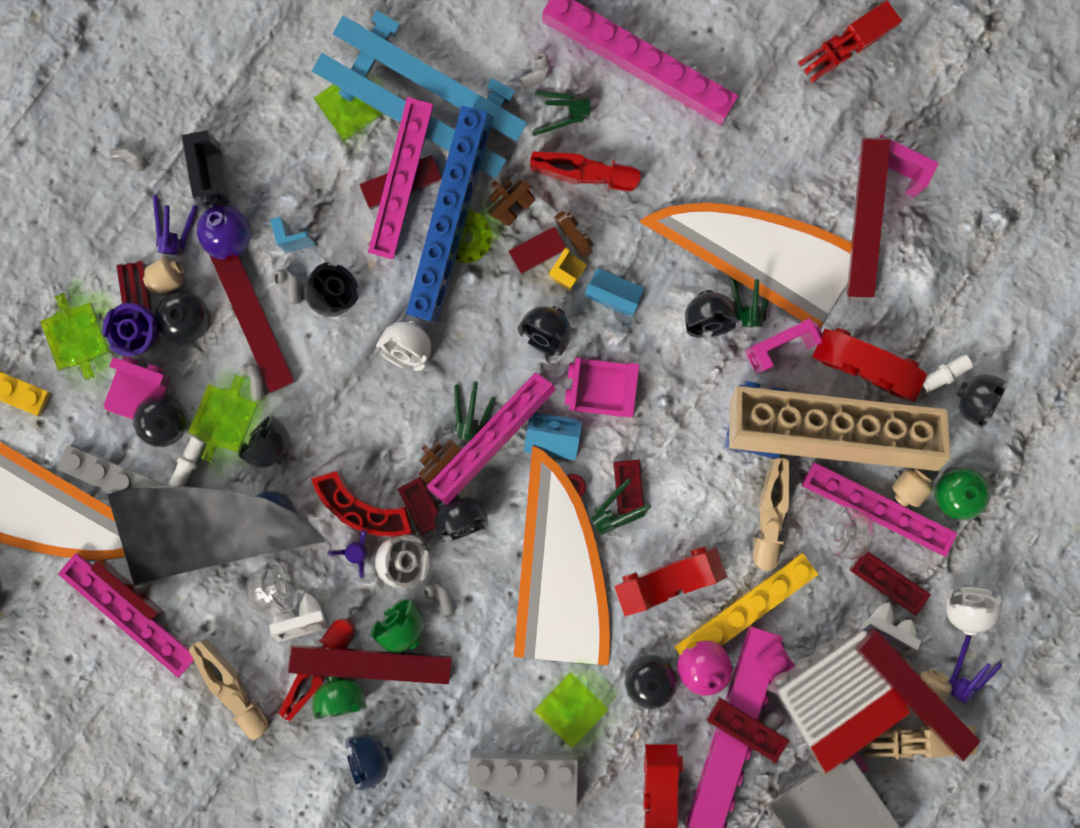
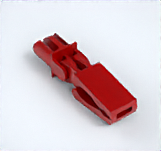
(859, 34)
(586, 171)
(338, 636)

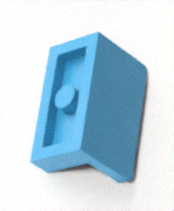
(286, 240)
(614, 292)
(553, 435)

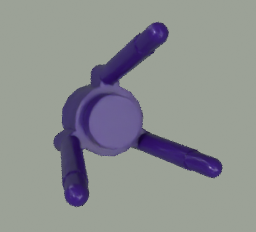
(167, 241)
(354, 553)
(963, 688)

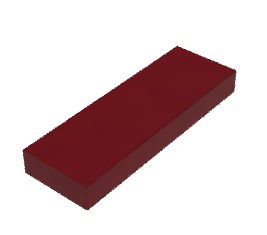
(426, 175)
(890, 583)
(126, 589)
(747, 729)

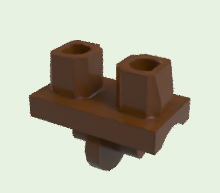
(518, 192)
(436, 459)

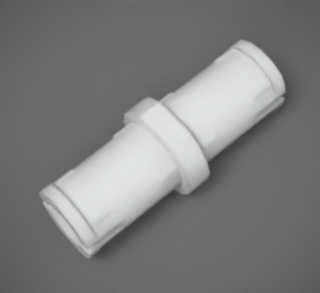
(946, 373)
(187, 462)

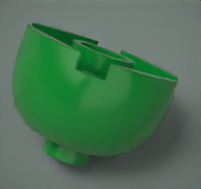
(962, 493)
(401, 627)
(338, 698)

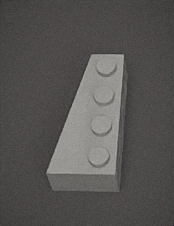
(533, 778)

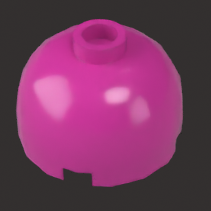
(705, 668)

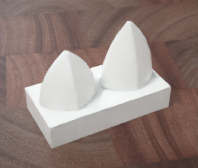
(310, 620)
(901, 638)

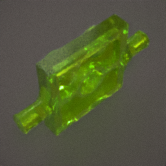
(74, 336)
(223, 418)

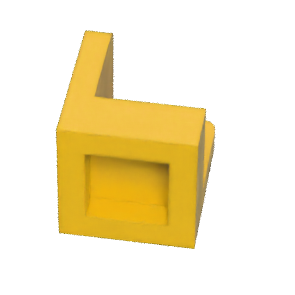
(567, 270)

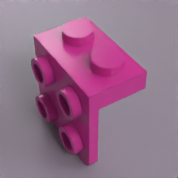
(133, 385)

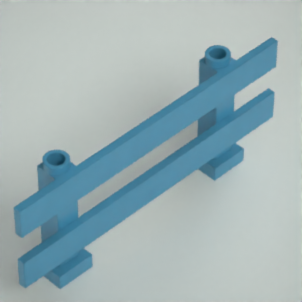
(375, 47)

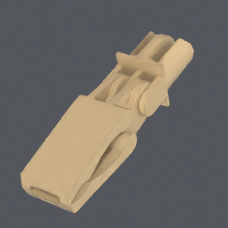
(767, 548)
(229, 690)
(906, 743)

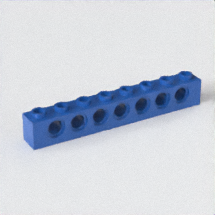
(450, 214)

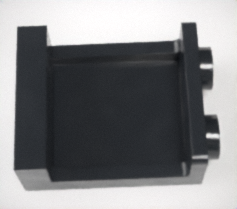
(196, 148)

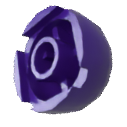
(223, 231)
(130, 329)

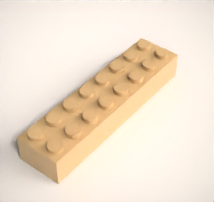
(838, 428)

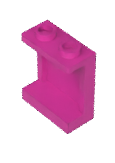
(911, 165)
(758, 354)
(602, 387)

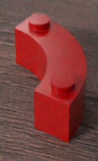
(884, 370)
(357, 513)
(656, 586)
(661, 785)

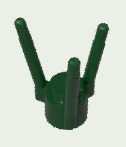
(576, 105)
(753, 315)
(469, 427)
(606, 521)

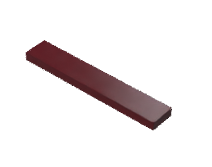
(868, 216)
(253, 322)
(369, 664)
(917, 695)

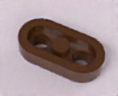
(580, 242)

